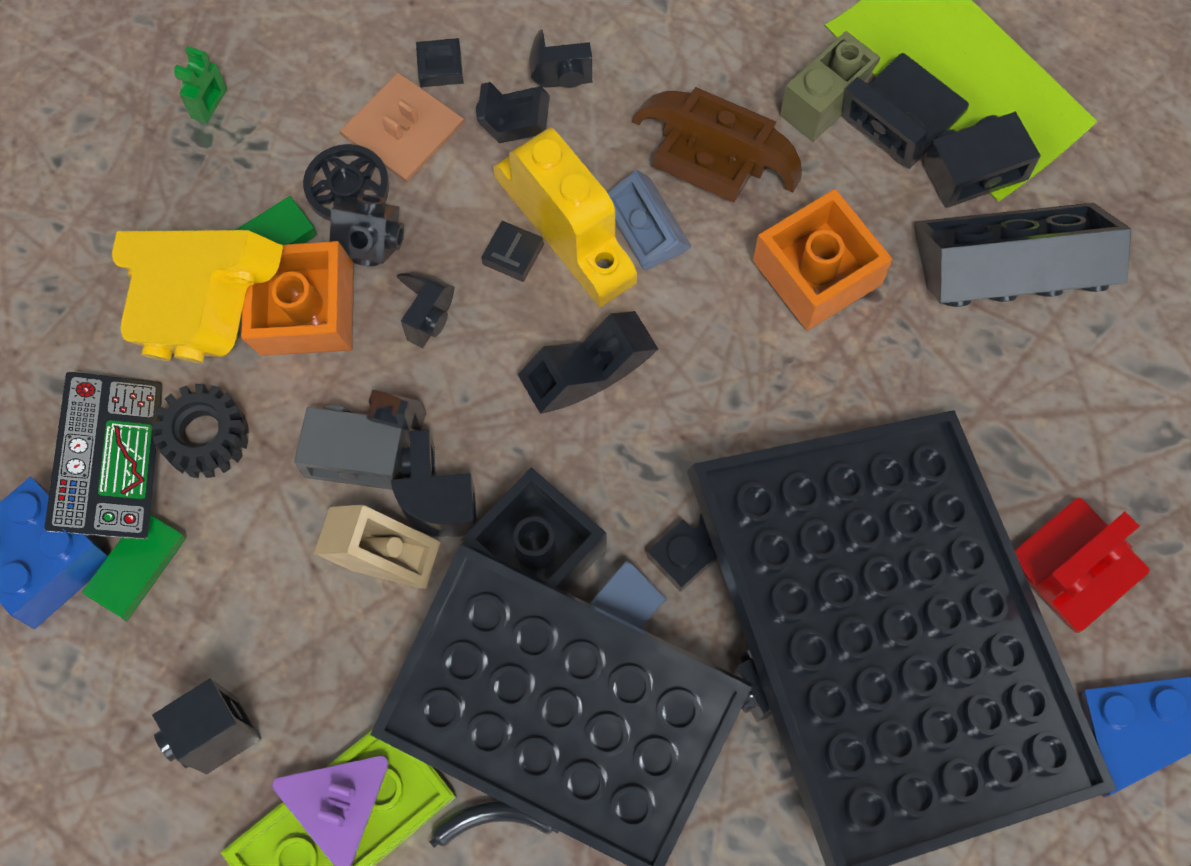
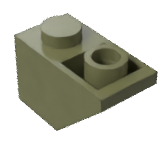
(818, 92)

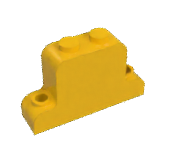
(568, 212)
(190, 288)

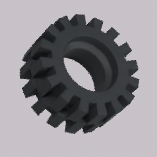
(186, 409)

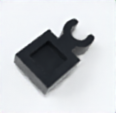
(683, 553)

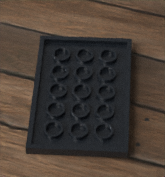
(560, 709)

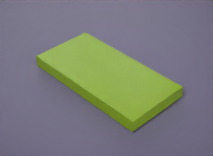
(406, 802)

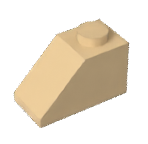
(376, 546)

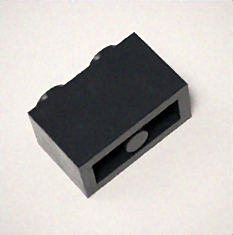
(981, 158)
(204, 728)

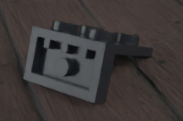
(903, 108)

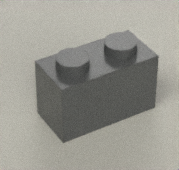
(349, 448)

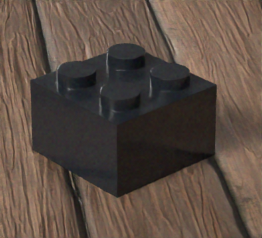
(539, 533)

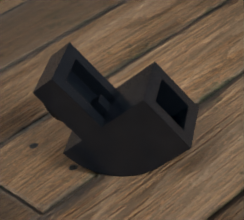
(429, 502)

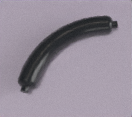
(481, 814)

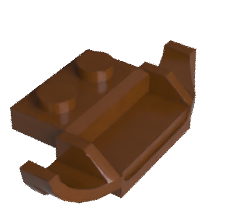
(718, 142)

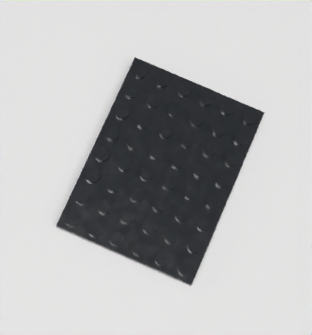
(896, 640)

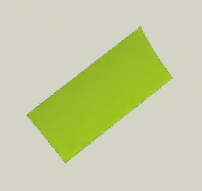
(976, 62)

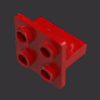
(1081, 563)

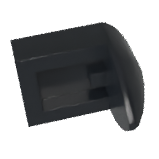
(560, 64)
(429, 310)

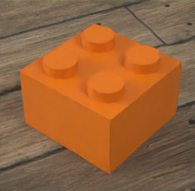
(821, 259)
(304, 304)

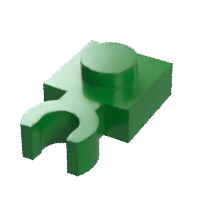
(201, 85)

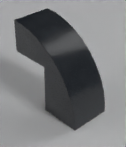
(577, 371)

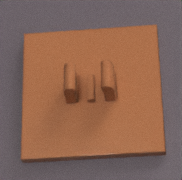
(402, 126)

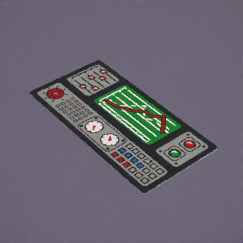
(104, 457)

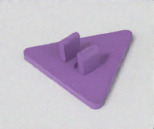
(335, 804)

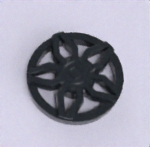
(344, 179)

